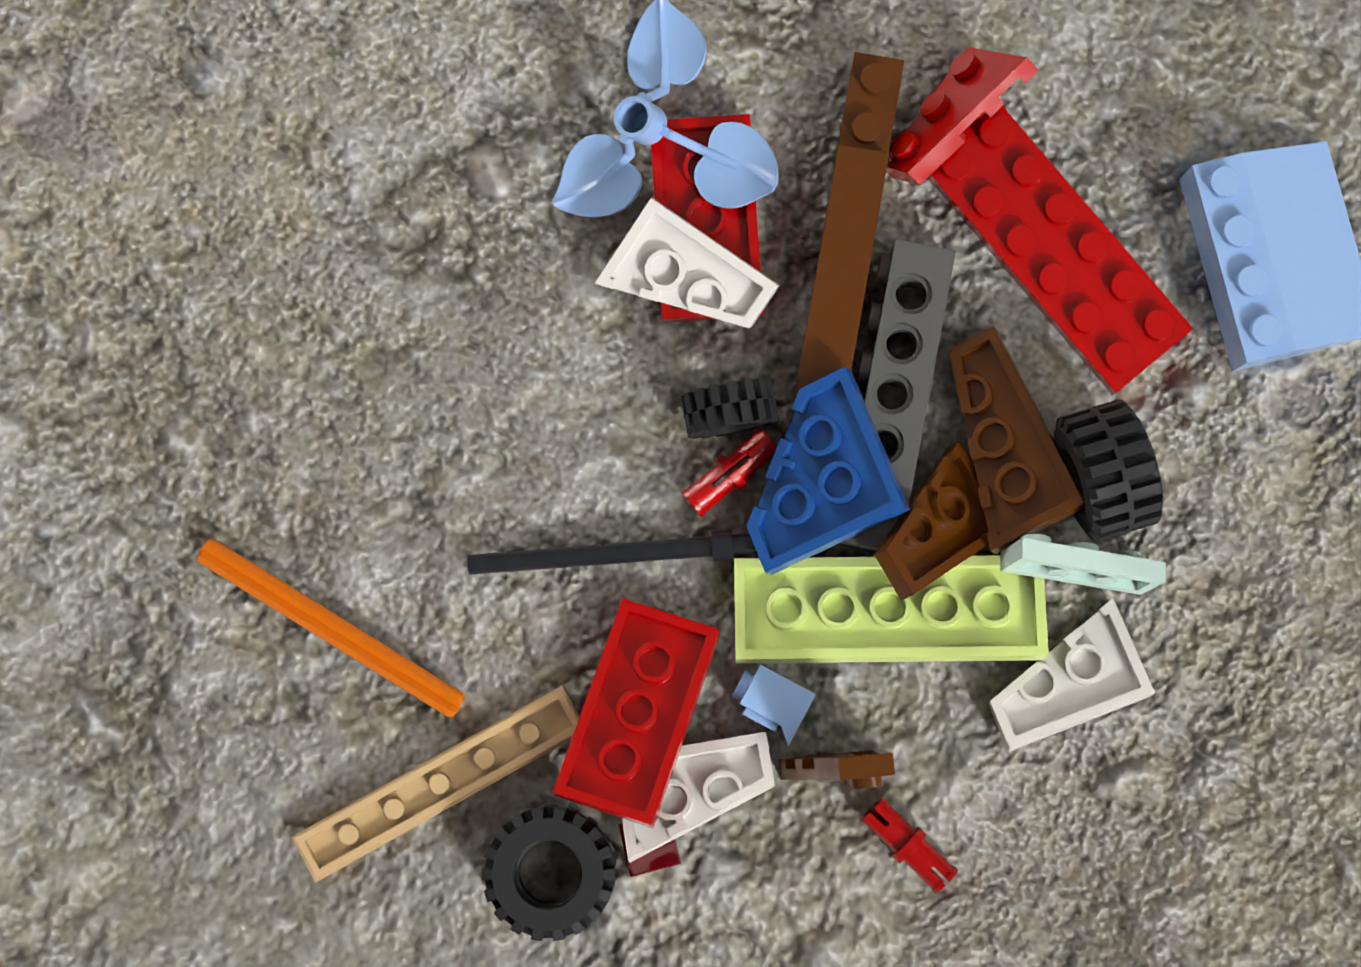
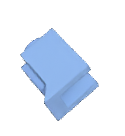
(773, 700)

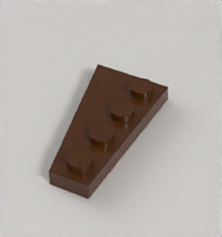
(1013, 452)

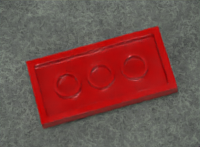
(676, 189)
(637, 713)

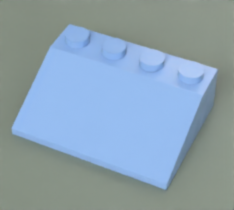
(1276, 252)

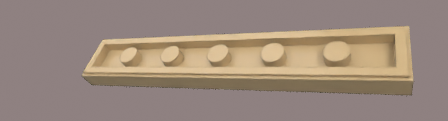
(437, 784)

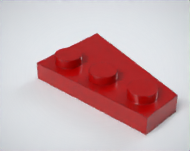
(964, 95)

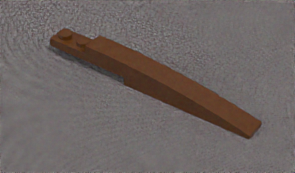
(850, 218)

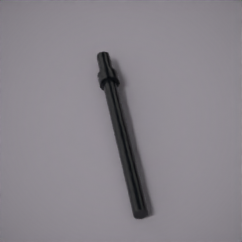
(721, 546)

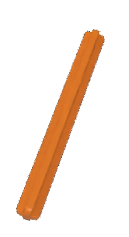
(331, 627)

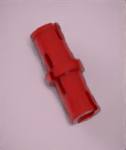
(757, 449)
(909, 845)

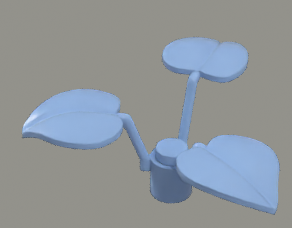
(597, 172)

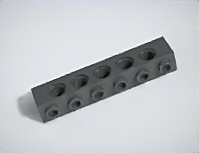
(930, 273)

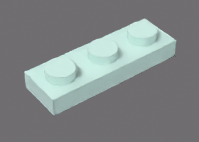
(1082, 564)

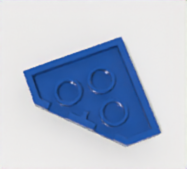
(824, 477)

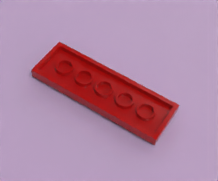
(1058, 251)

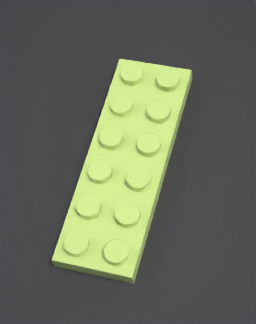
(852, 614)

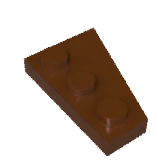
(939, 528)
(856, 768)

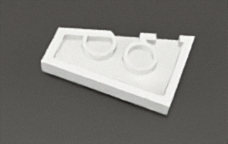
(685, 268)
(1079, 681)
(704, 785)

